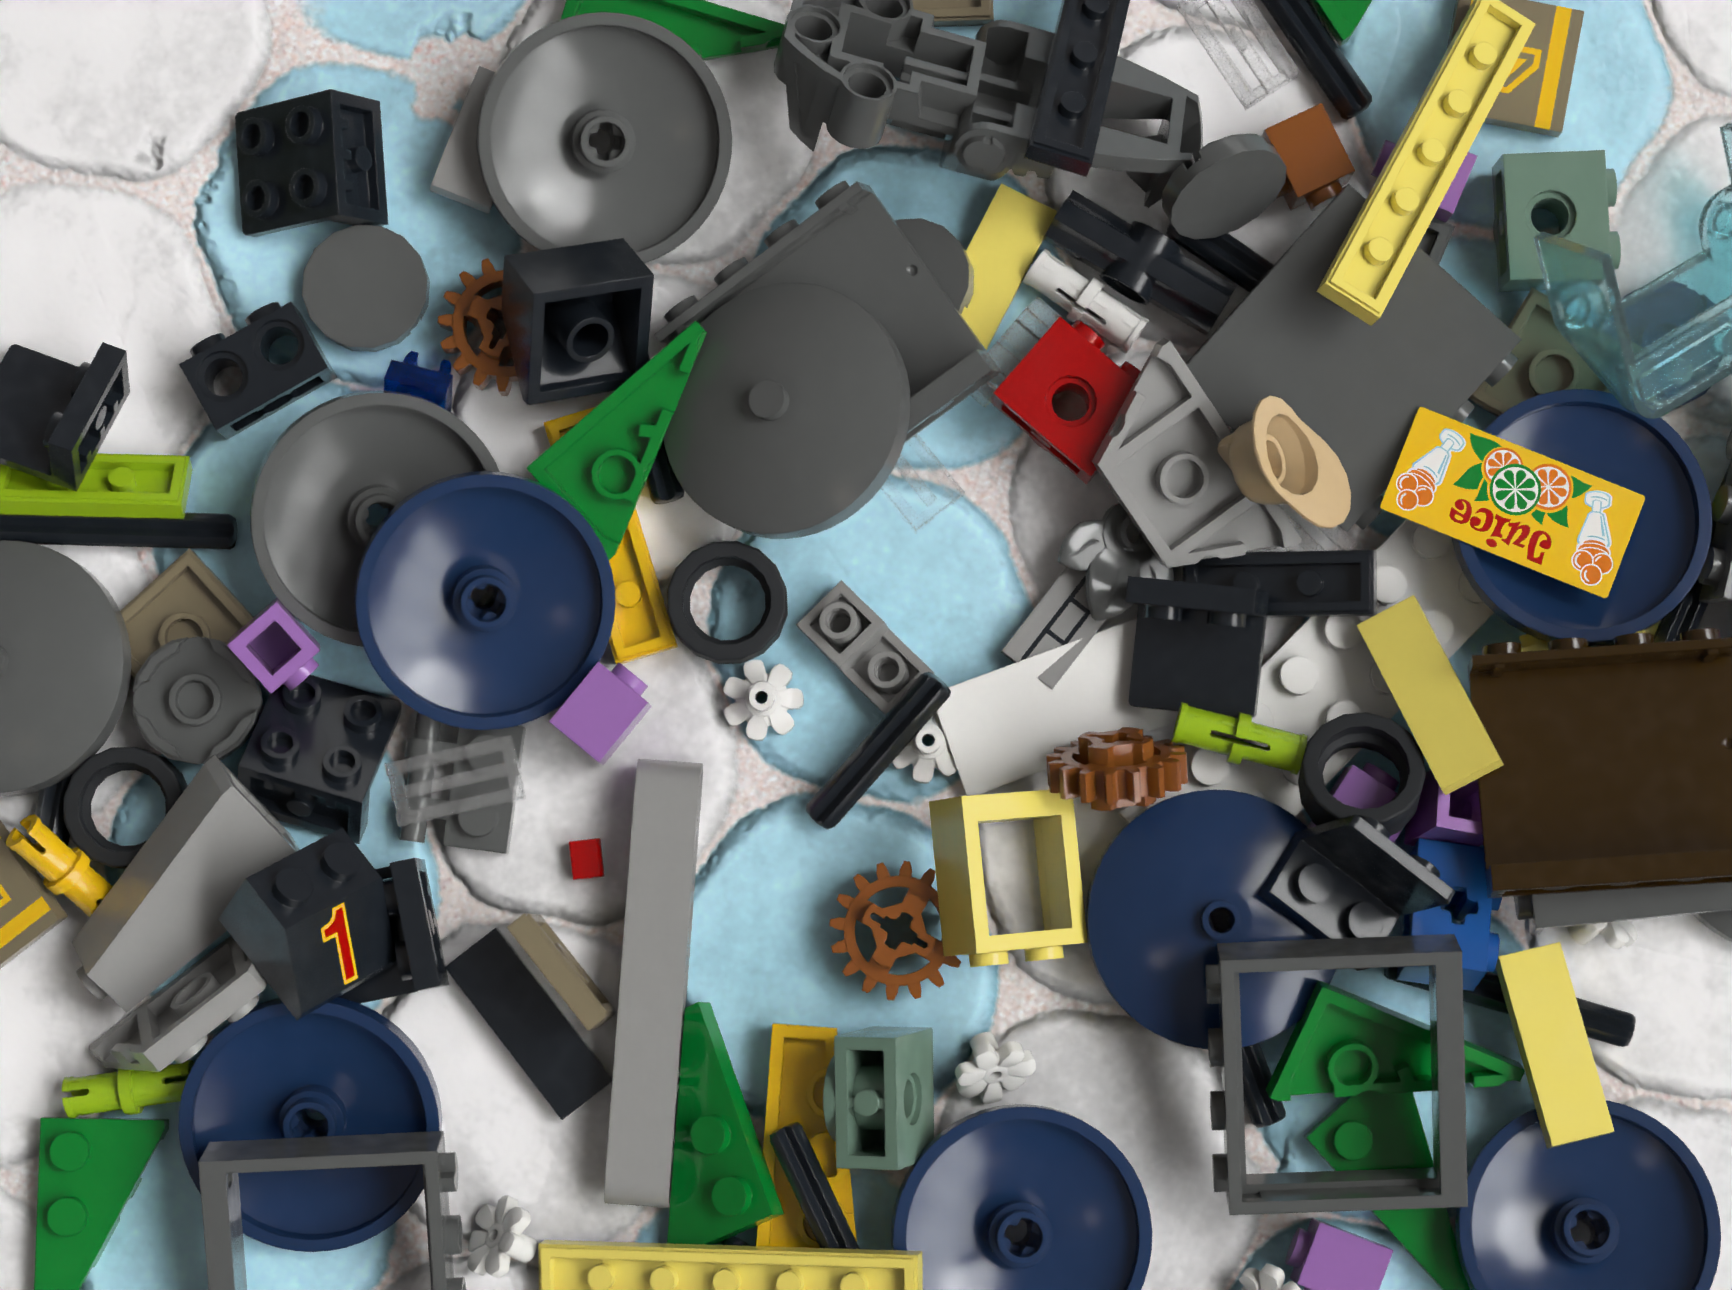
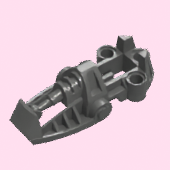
(964, 90)

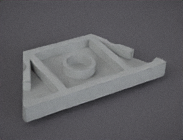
(1169, 472)
(182, 1013)

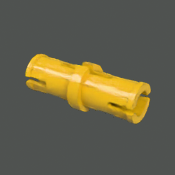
(64, 868)

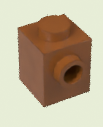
(1313, 158)

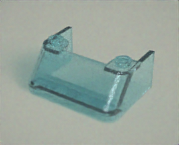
(1662, 338)

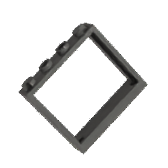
(1347, 1190)
(222, 1204)

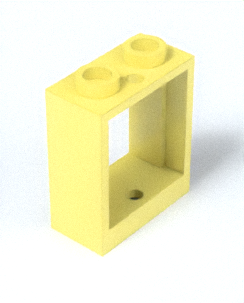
(962, 880)

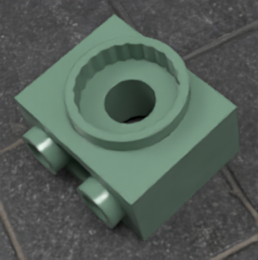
(1568, 185)
(880, 1097)

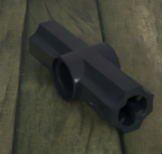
(1139, 262)

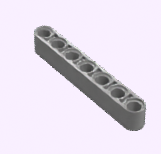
(653, 982)

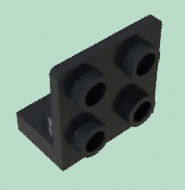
(311, 163)
(58, 412)
(1197, 645)
(319, 754)
(1351, 881)
(414, 934)

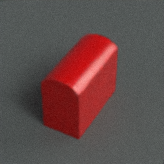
(586, 859)

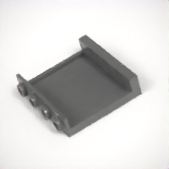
(1351, 378)

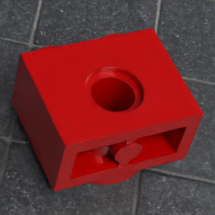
(1060, 362)

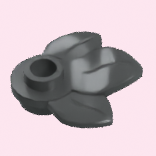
(1109, 559)

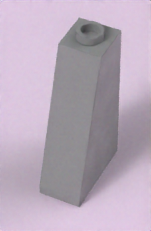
(178, 887)

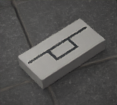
(1056, 621)

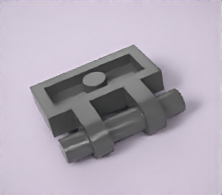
(476, 830)

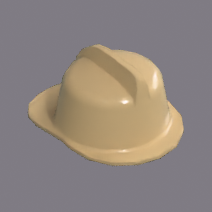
(1286, 462)

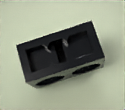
(264, 384)

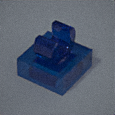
(420, 381)

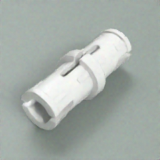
(1085, 300)

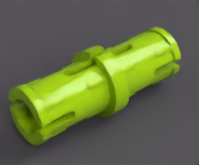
(1283, 751)
(124, 1090)

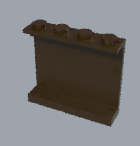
(1607, 763)

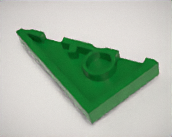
(703, 25)
(611, 450)
(1360, 1046)
(1388, 1134)
(717, 1161)
(83, 1186)

